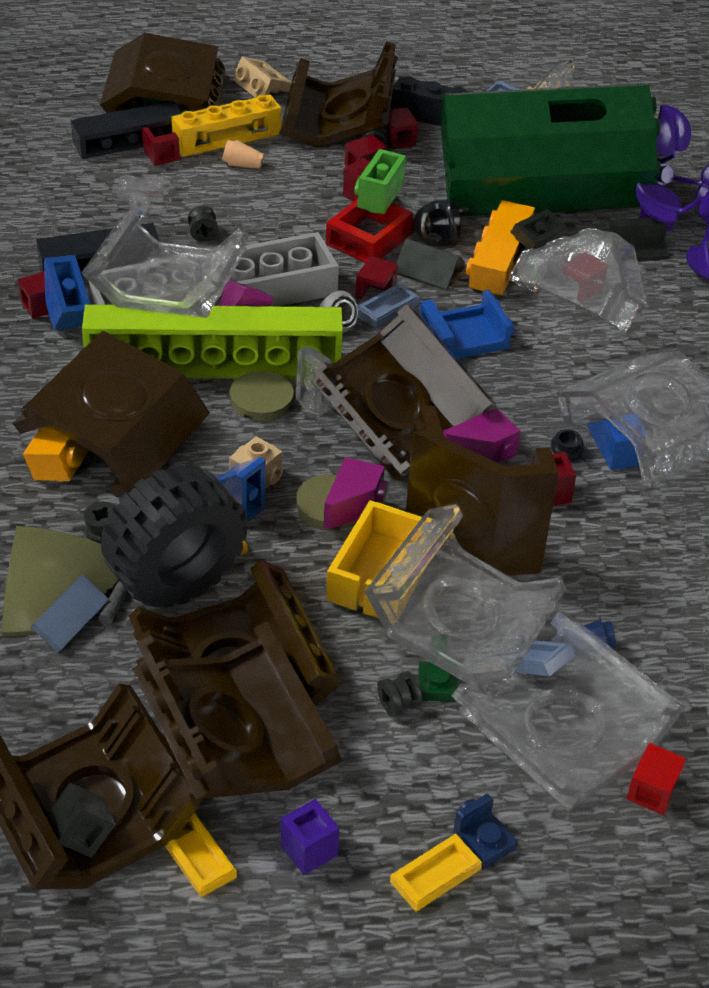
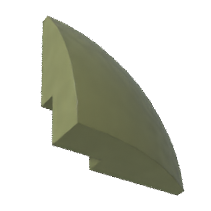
(42, 569)

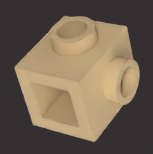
(260, 448)

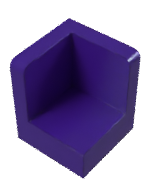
(309, 836)

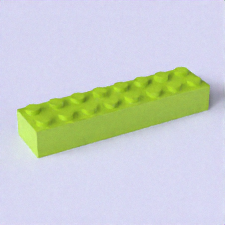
(227, 341)

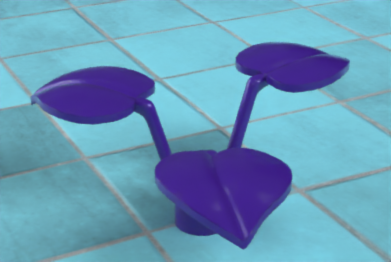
(673, 137)
(664, 206)

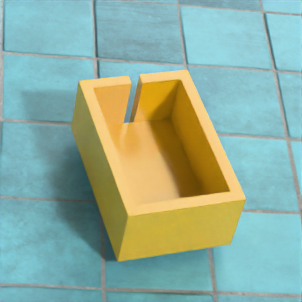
(365, 553)

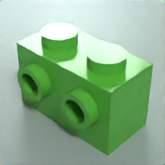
(380, 181)

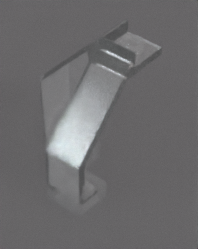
(589, 270)

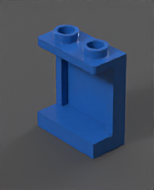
(471, 328)

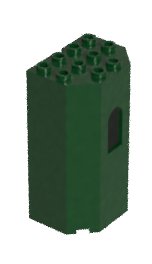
(549, 147)

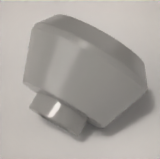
(348, 305)

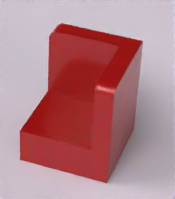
(655, 778)

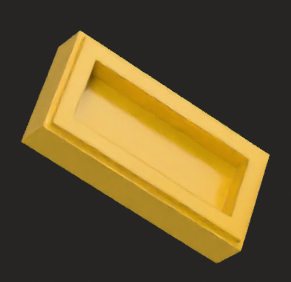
(201, 859)
(435, 872)

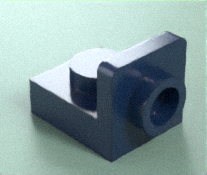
(483, 831)

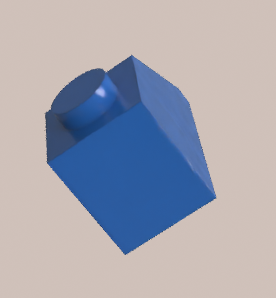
(64, 292)
(614, 445)
(247, 485)

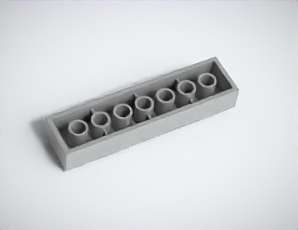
(285, 268)

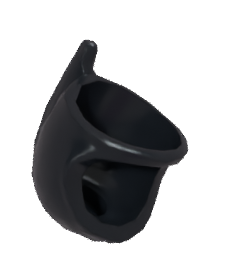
(441, 218)

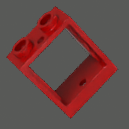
(343, 234)

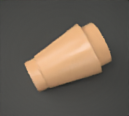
(242, 155)

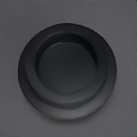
(569, 442)

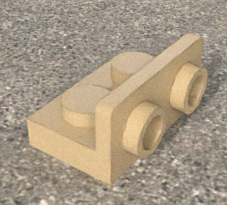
(259, 77)

